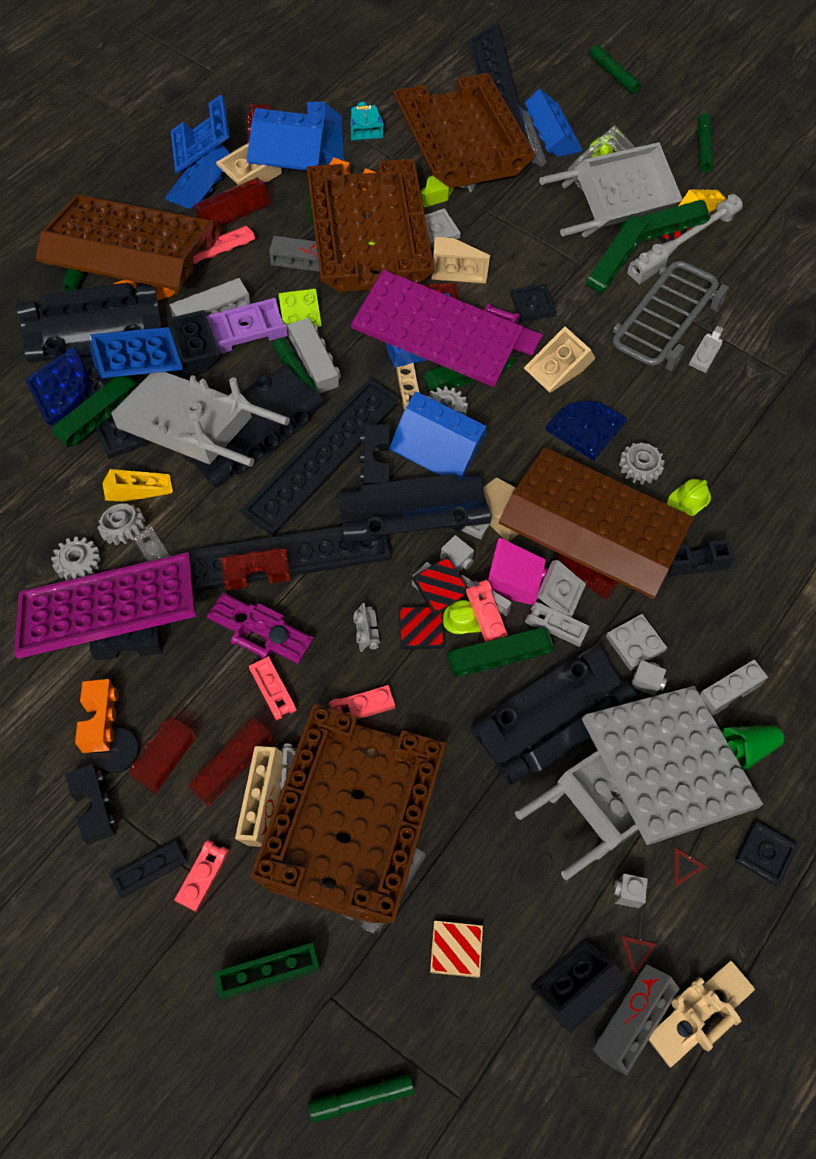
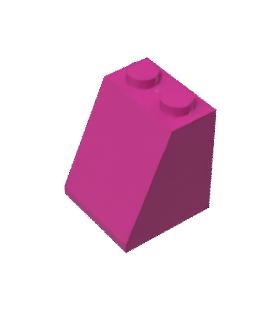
(516, 573)

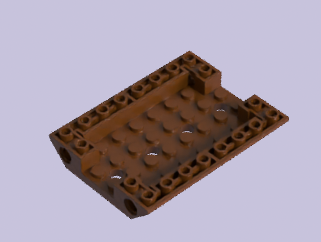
(482, 145)
(394, 226)
(125, 241)
(318, 806)

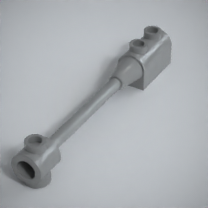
(652, 260)

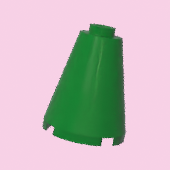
(753, 742)

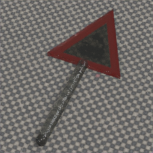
(685, 865)
(636, 949)

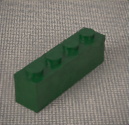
(266, 972)

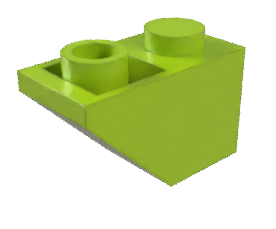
(435, 192)

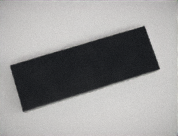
(148, 869)

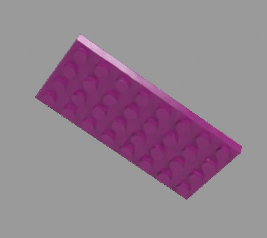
(437, 327)
(104, 605)

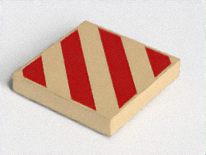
(456, 949)

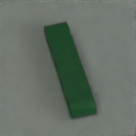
(674, 219)
(617, 254)
(444, 377)
(94, 411)
(500, 652)

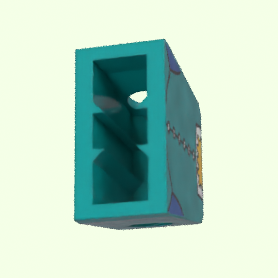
(366, 122)

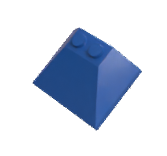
(194, 143)

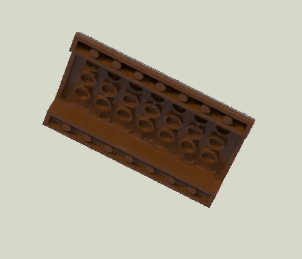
(597, 521)

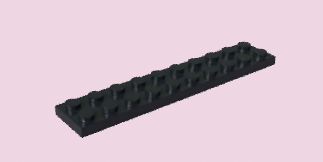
(491, 58)
(319, 458)
(305, 554)

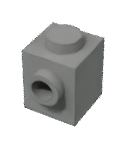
(649, 678)
(630, 890)

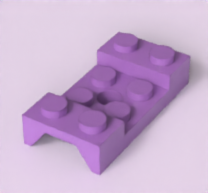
(262, 319)

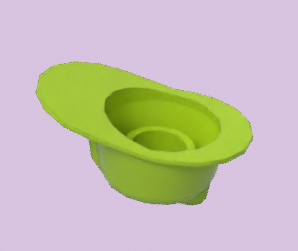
(690, 497)
(460, 618)

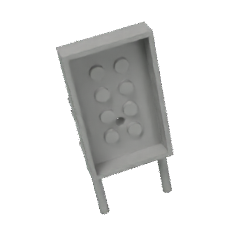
(621, 186)
(189, 416)
(598, 800)

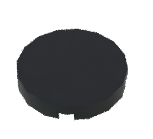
(121, 754)

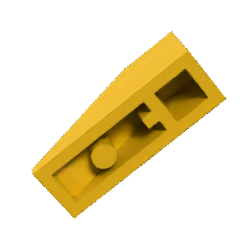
(711, 198)
(135, 485)

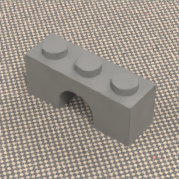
(458, 552)
(732, 686)

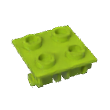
(299, 306)

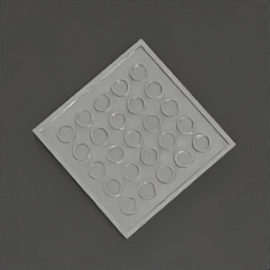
(671, 764)

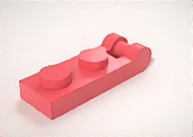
(486, 611)
(272, 687)
(366, 703)
(201, 876)

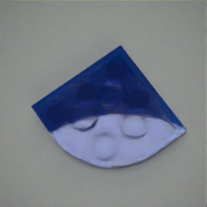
(59, 386)
(586, 426)

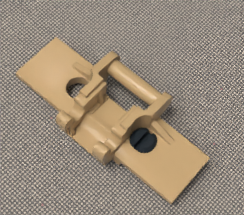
(694, 1006)

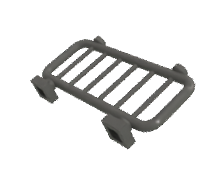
(673, 356)

